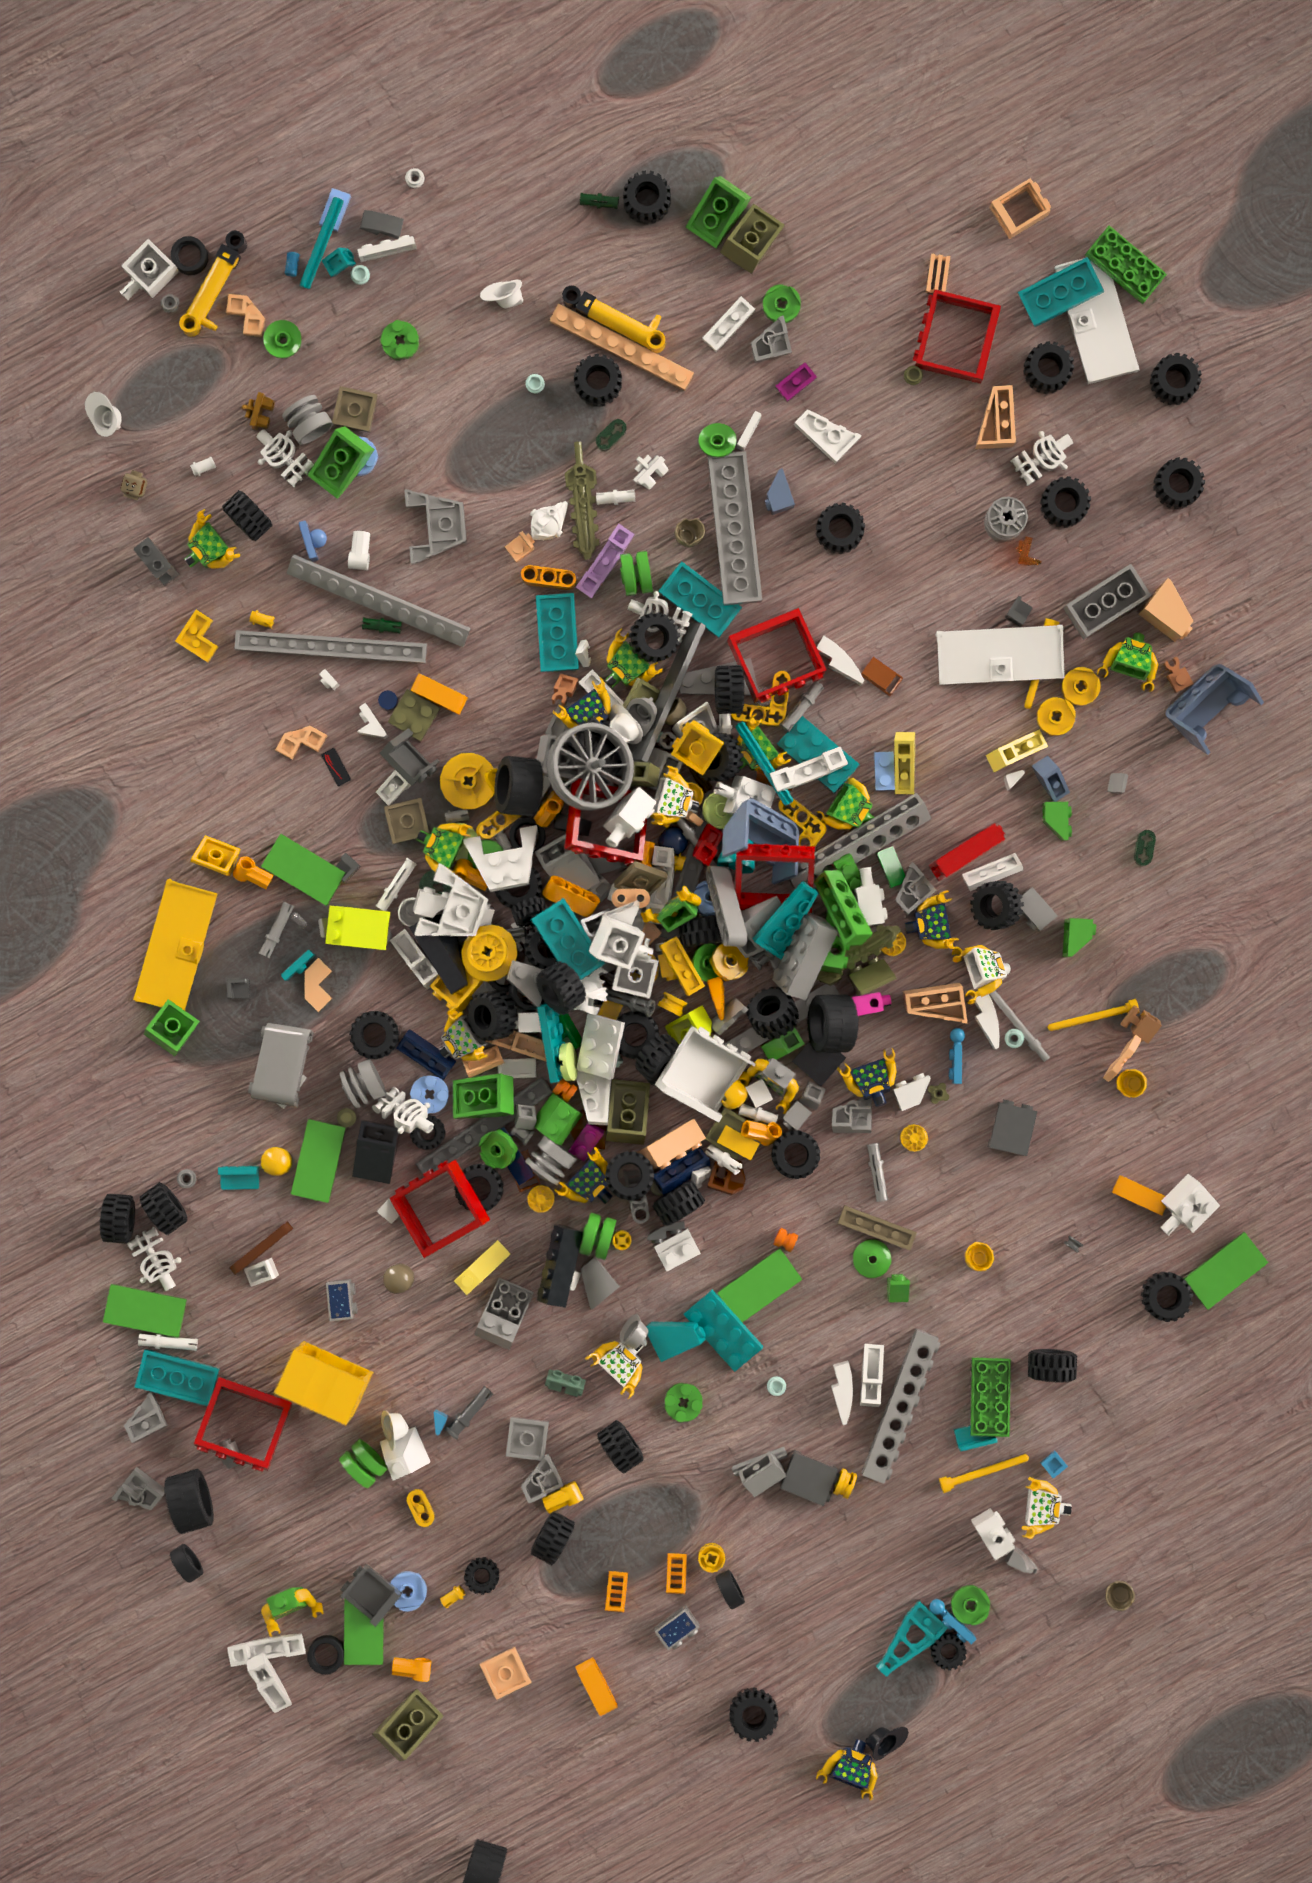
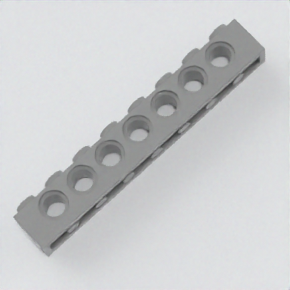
(868, 837)
(883, 1472)

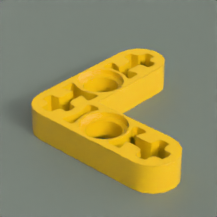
(773, 707)
(486, 823)
(808, 831)

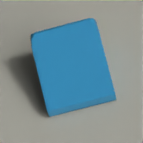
(440, 1419)

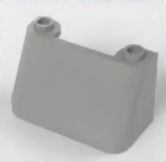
(280, 1064)

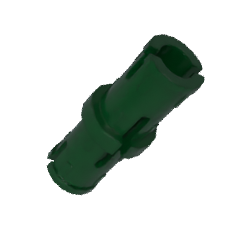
(588, 199)
(381, 625)

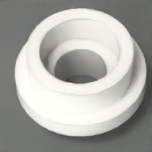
(414, 172)

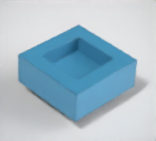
(1053, 1464)

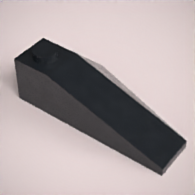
(445, 956)

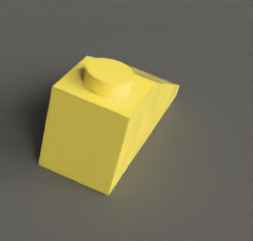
(1016, 750)
(904, 762)
(482, 1267)

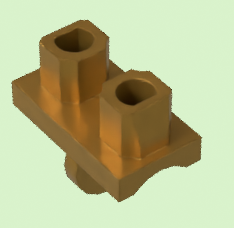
(257, 420)

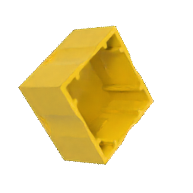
(323, 1382)

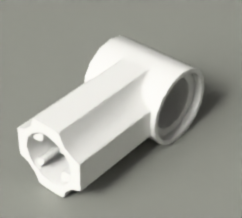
(359, 554)

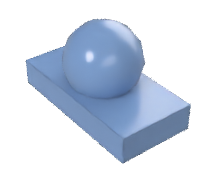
(312, 540)

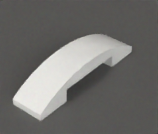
(809, 770)
(663, 860)
(272, 1647)

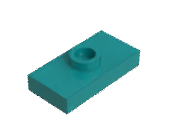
(298, 966)

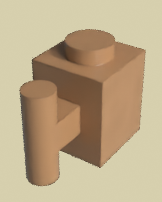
(1143, 1026)

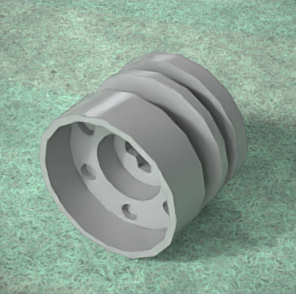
(307, 419)
(999, 528)
(362, 1083)
(550, 1160)

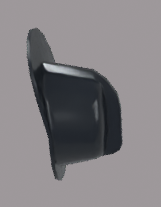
(885, 1741)

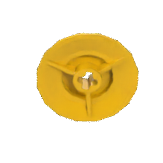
(453, 780)
(498, 963)

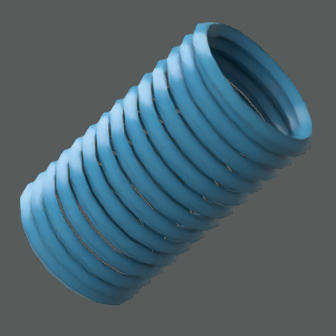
(292, 260)

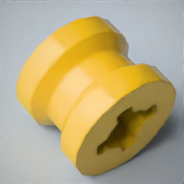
(619, 1242)

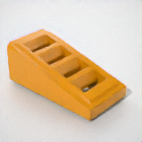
(716, 990)
(669, 1590)
(612, 1608)

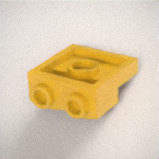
(696, 747)
(461, 997)

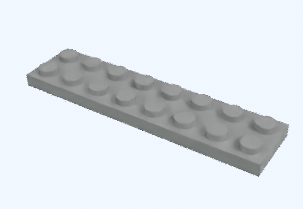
(735, 529)

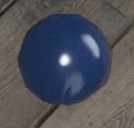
(673, 838)

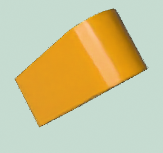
(540, 572)
(439, 694)
(579, 899)
(1139, 1195)
(596, 1686)

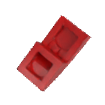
(707, 844)

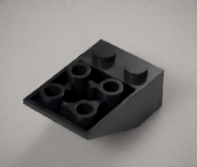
(375, 1151)

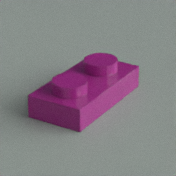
(796, 382)
(586, 1141)

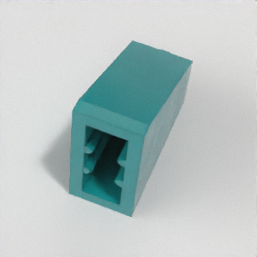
(674, 1337)

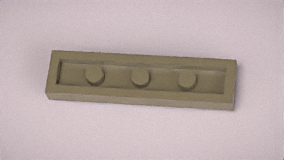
(877, 1227)

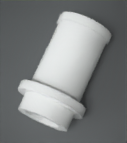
(202, 466)

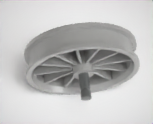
(590, 766)

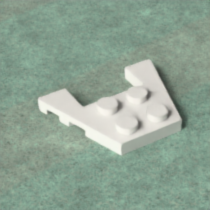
(507, 867)
(462, 909)

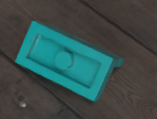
(239, 1177)
(968, 1442)

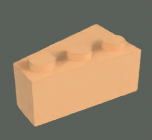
(998, 421)
(938, 1002)
(673, 1144)

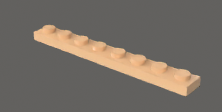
(621, 347)

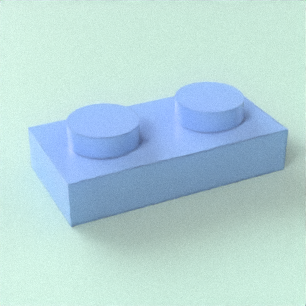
(342, 195)
(884, 771)

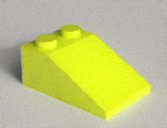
(357, 927)

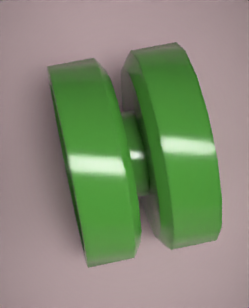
(636, 573)
(597, 1236)
(363, 1463)

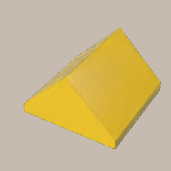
(216, 855)

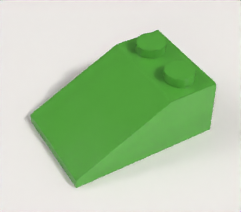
(718, 211)
(340, 461)
(483, 1097)

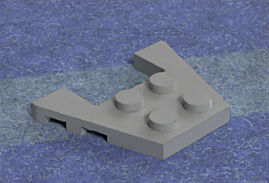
(444, 524)

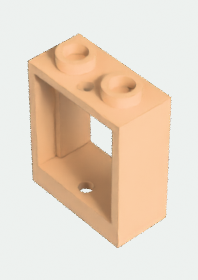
(1004, 219)

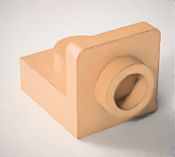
(520, 546)

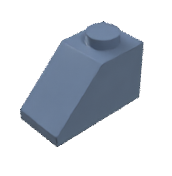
(779, 495)
(1051, 778)

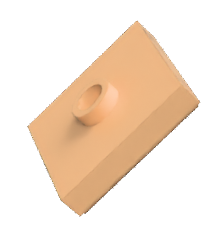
(505, 1673)

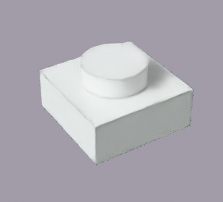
(328, 680)

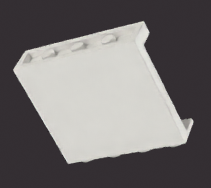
(703, 1071)

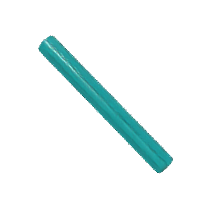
(321, 242)
(761, 759)

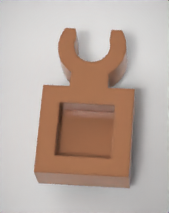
(1179, 677)
(564, 688)

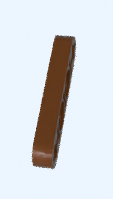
(261, 1248)

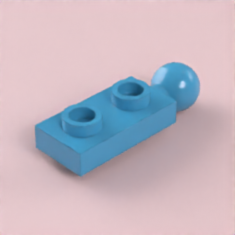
(957, 1035)
(938, 1608)

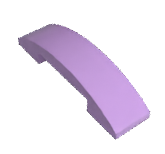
(605, 561)

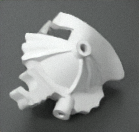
(548, 521)
(593, 990)

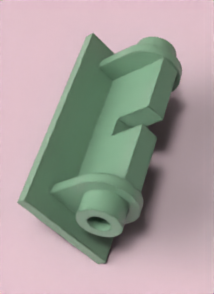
(573, 1384)

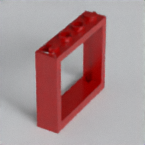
(964, 302)
(765, 627)
(594, 850)
(967, 851)
(776, 853)
(412, 1222)
(239, 1458)

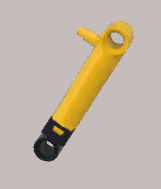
(226, 260)
(590, 307)

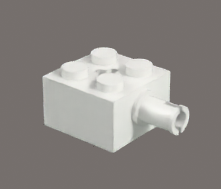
(141, 278)
(742, 790)
(629, 816)
(870, 899)
(627, 945)
(642, 986)
(1188, 1204)
(990, 1528)

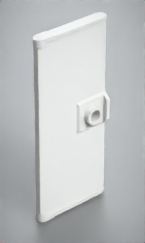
(1102, 332)
(1000, 654)

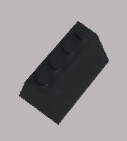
(559, 1266)

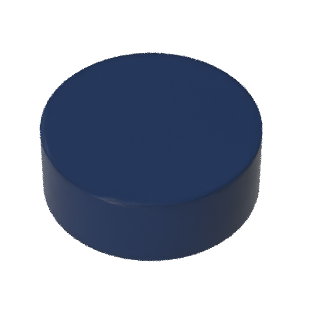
(388, 700)

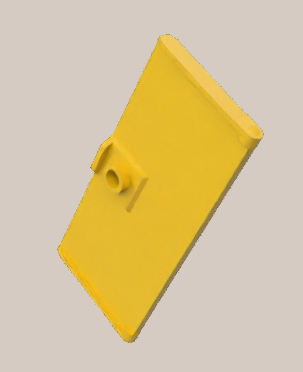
(175, 945)

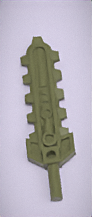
(581, 481)
(881, 938)

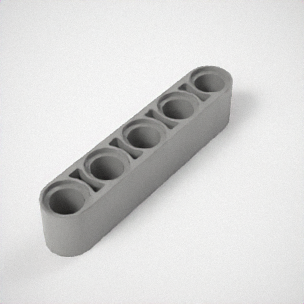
(726, 906)

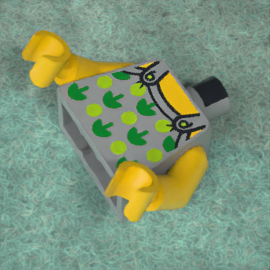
(460, 1040)
(776, 1077)

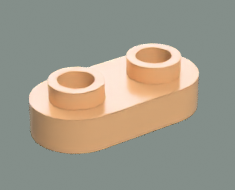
(630, 896)

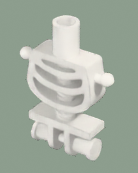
(273, 445)
(1054, 449)
(642, 609)
(412, 1111)
(164, 1276)

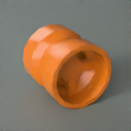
(565, 1090)
(785, 1239)

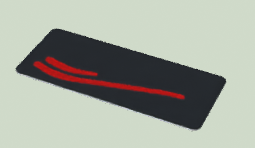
(336, 767)

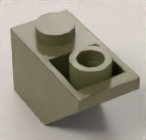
(645, 774)

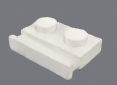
(677, 1250)

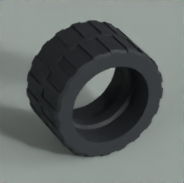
(518, 786)
(832, 1023)
(189, 1501)
(485, 1863)

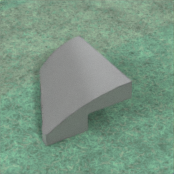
(772, 342)
(914, 890)
(731, 1014)
(853, 1117)
(597, 1282)
(542, 1480)
(140, 1490)
(1020, 1561)

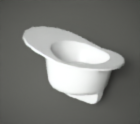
(504, 293)
(102, 414)
(625, 724)
(393, 1427)

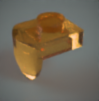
(1024, 548)

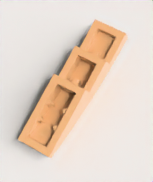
(523, 1044)

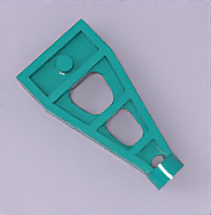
(927, 1622)

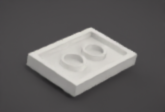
(600, 1046)

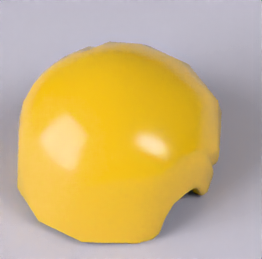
(1131, 1083)
(735, 1095)
(276, 1161)
(979, 1256)

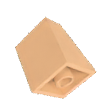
(1167, 612)

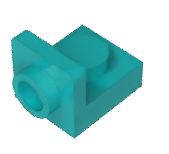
(338, 261)

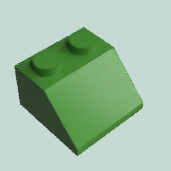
(1076, 935)
(171, 1027)
(557, 1119)

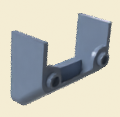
(1206, 700)
(761, 826)

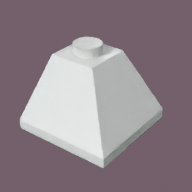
(407, 1455)

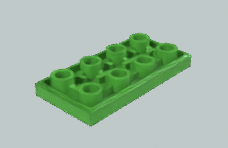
(1125, 264)
(303, 869)
(318, 1160)
(1225, 1270)
(760, 1285)
(144, 1310)
(990, 1397)
(361, 1639)

